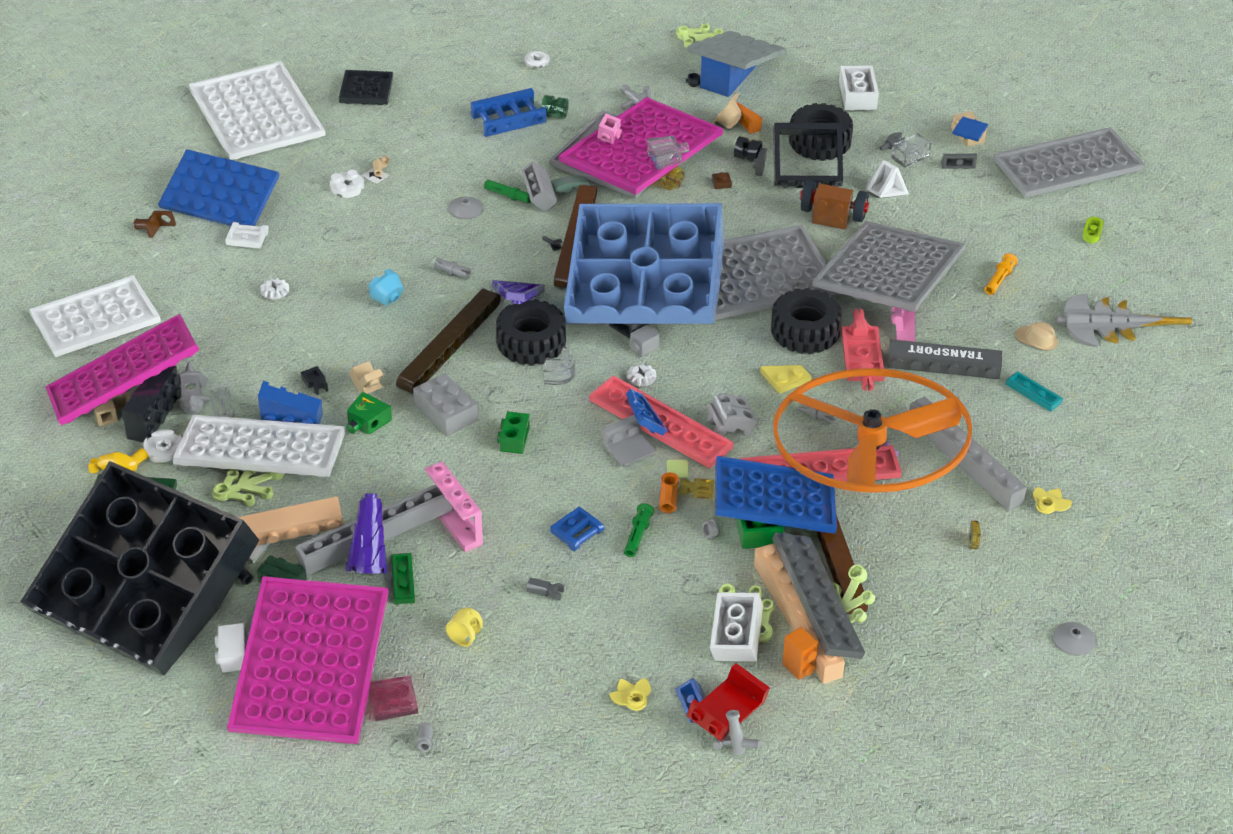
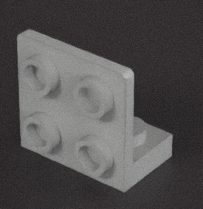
(625, 442)

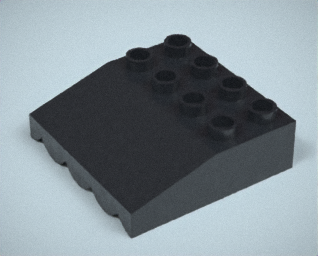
(141, 568)

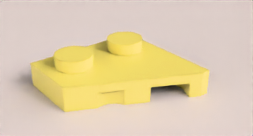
(785, 377)

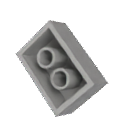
(445, 404)

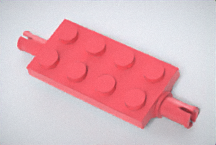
(862, 349)

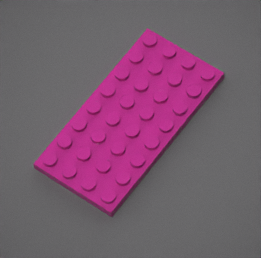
(121, 369)

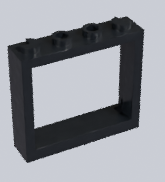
(807, 129)

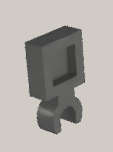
(759, 162)

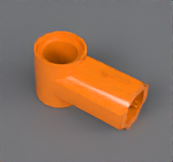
(669, 492)

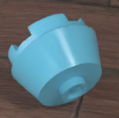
(386, 288)

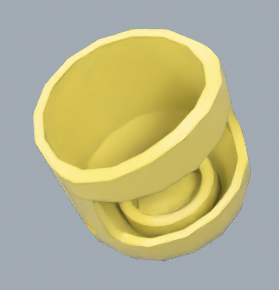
(463, 624)

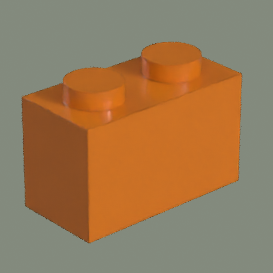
(800, 653)

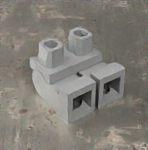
(731, 413)

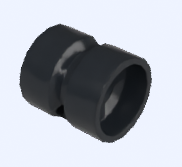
(753, 148)

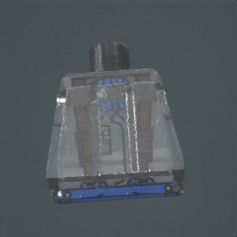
(666, 151)

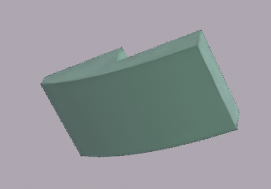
(566, 184)

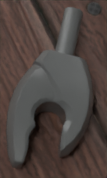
(892, 139)

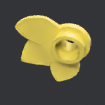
(1050, 501)
(632, 695)

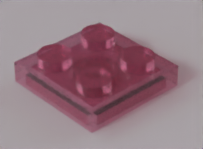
(393, 698)

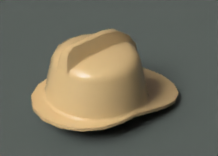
(730, 114)
(1038, 335)

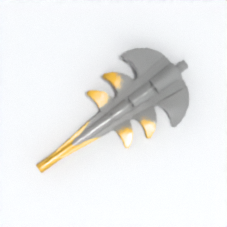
(1083, 321)

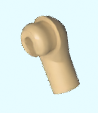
(380, 164)

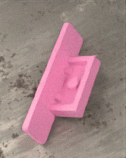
(904, 324)

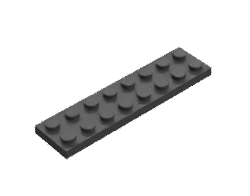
(818, 596)

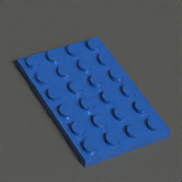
(218, 189)
(773, 495)

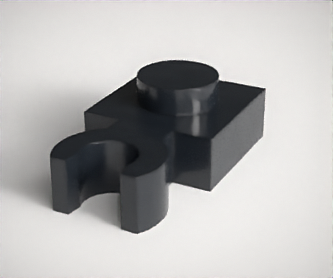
(314, 378)

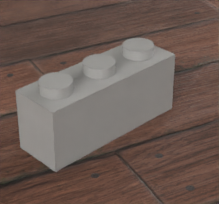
(539, 186)

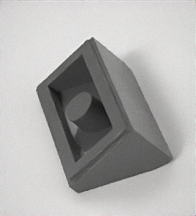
(959, 161)

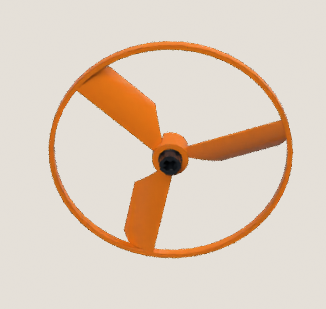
(873, 430)

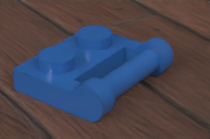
(574, 523)

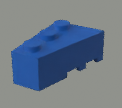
(285, 406)

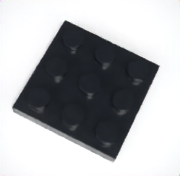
(366, 87)

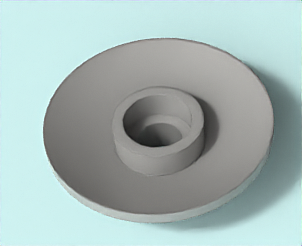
(465, 208)
(1074, 638)

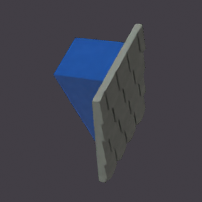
(730, 59)

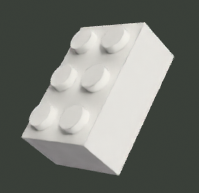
(858, 87)
(736, 627)

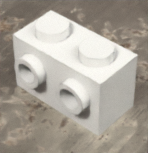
(232, 645)

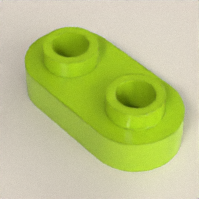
(1093, 229)

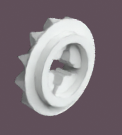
(537, 59)
(270, 293)
(638, 379)

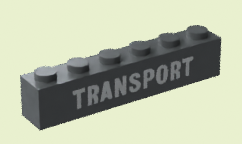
(945, 359)

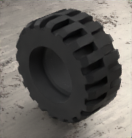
(821, 146)
(803, 335)
(530, 347)

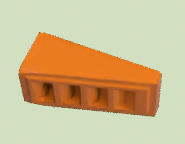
(750, 120)

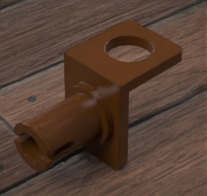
(154, 222)

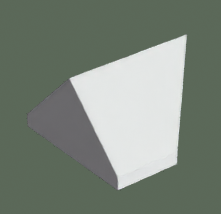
(887, 181)

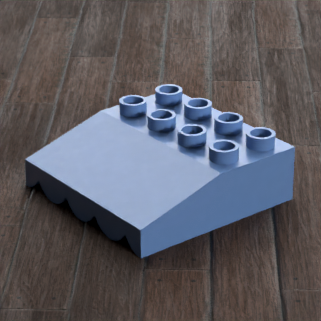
(645, 264)

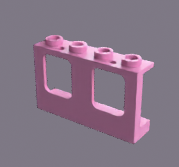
(458, 521)

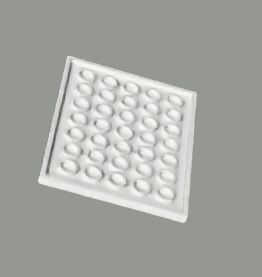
(256, 110)

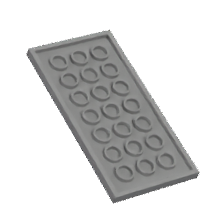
(1068, 162)

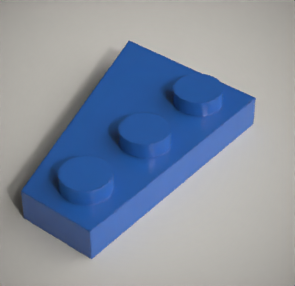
(644, 413)

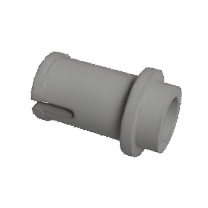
(425, 739)

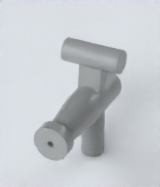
(633, 96)
(736, 737)

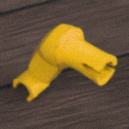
(129, 462)

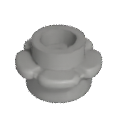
(710, 528)

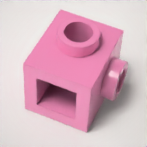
(609, 129)

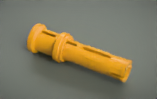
(1002, 269)

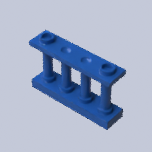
(504, 103)

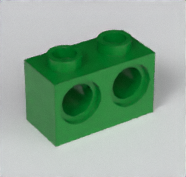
(514, 432)

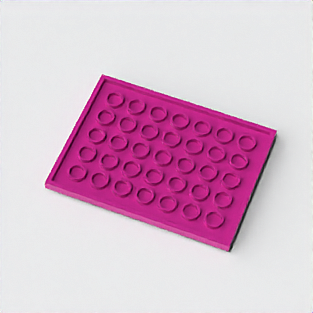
(626, 160)
(309, 660)

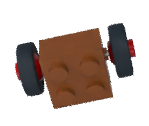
(833, 204)

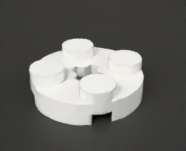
(339, 181)
(154, 447)

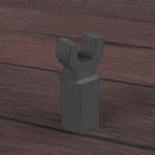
(545, 588)

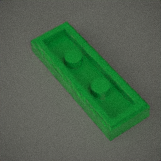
(403, 578)

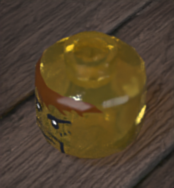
(673, 179)

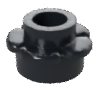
(693, 79)

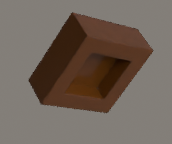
(721, 180)

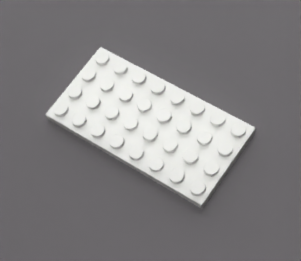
(259, 445)

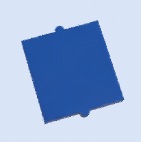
(970, 129)

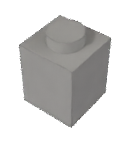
(644, 340)

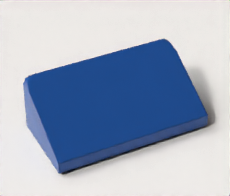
(689, 691)

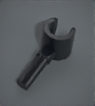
(555, 244)

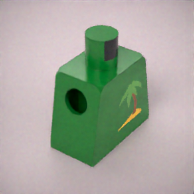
(367, 414)

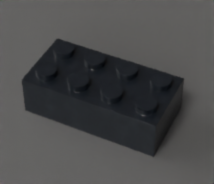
(151, 404)

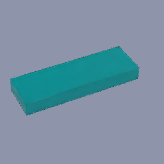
(1034, 391)

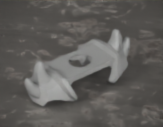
(192, 400)

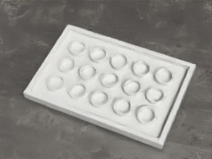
(94, 316)

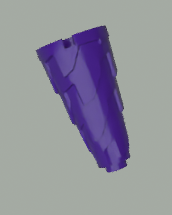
(367, 545)

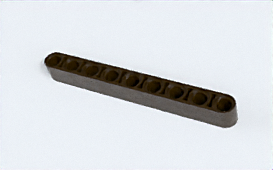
(448, 340)

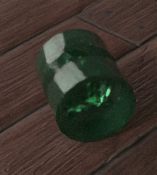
(555, 107)

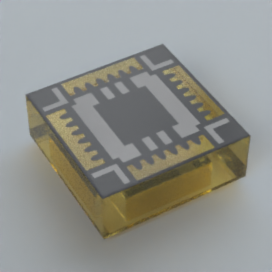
(974, 535)

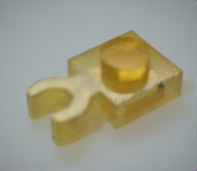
(700, 488)

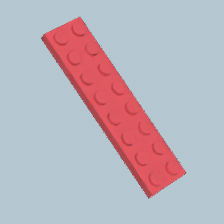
(683, 432)
(836, 462)

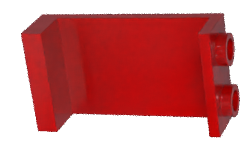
(738, 692)

